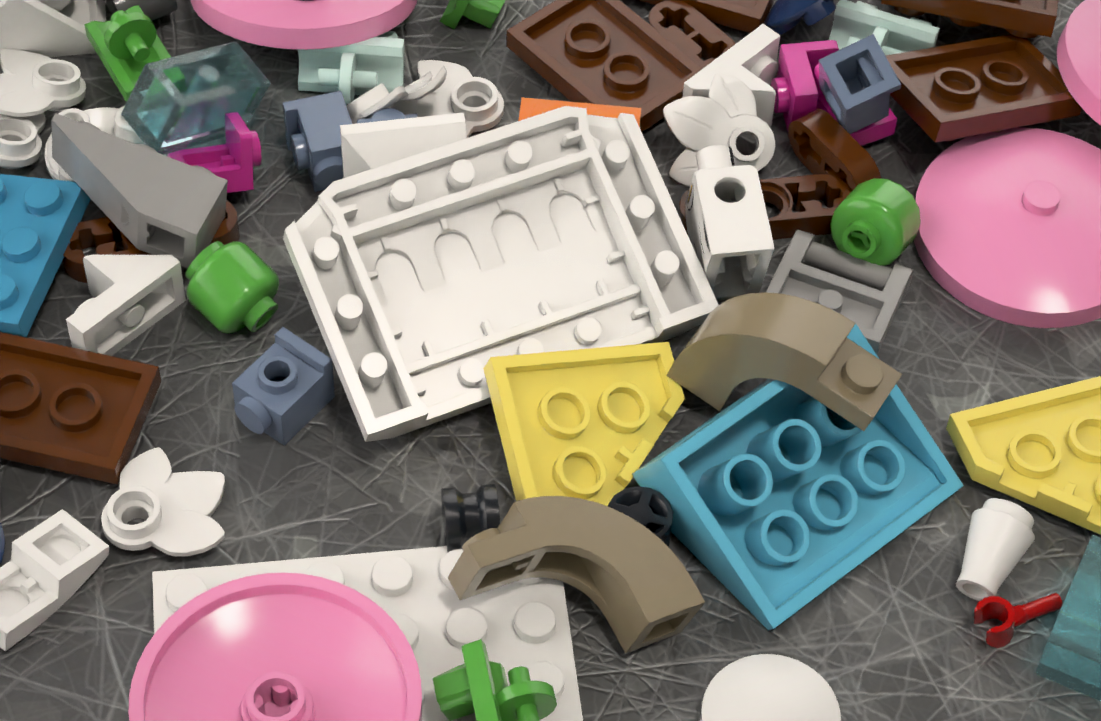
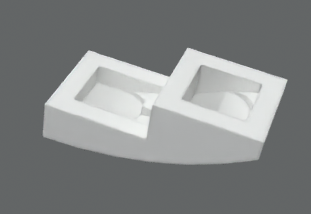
(44, 573)

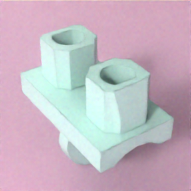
(892, 32)
(353, 67)

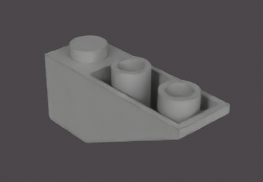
(148, 196)

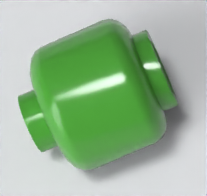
(876, 221)
(232, 287)

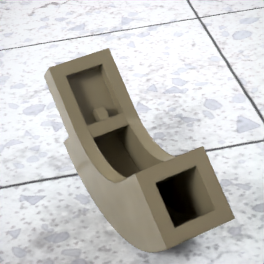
(785, 342)
(594, 549)

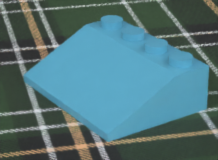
(794, 495)

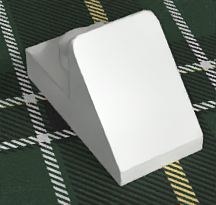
(750, 61)
(127, 300)

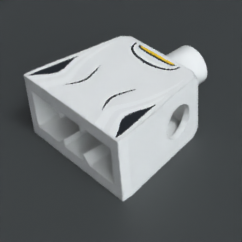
(728, 223)

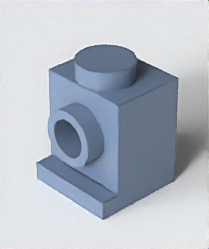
(858, 83)
(315, 136)
(284, 388)

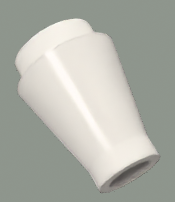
(994, 546)

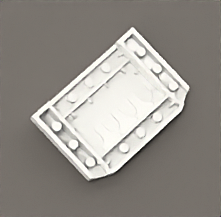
(489, 251)

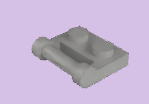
(861, 303)

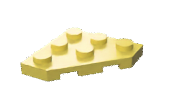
(581, 416)
(1039, 449)

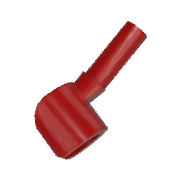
(1011, 616)

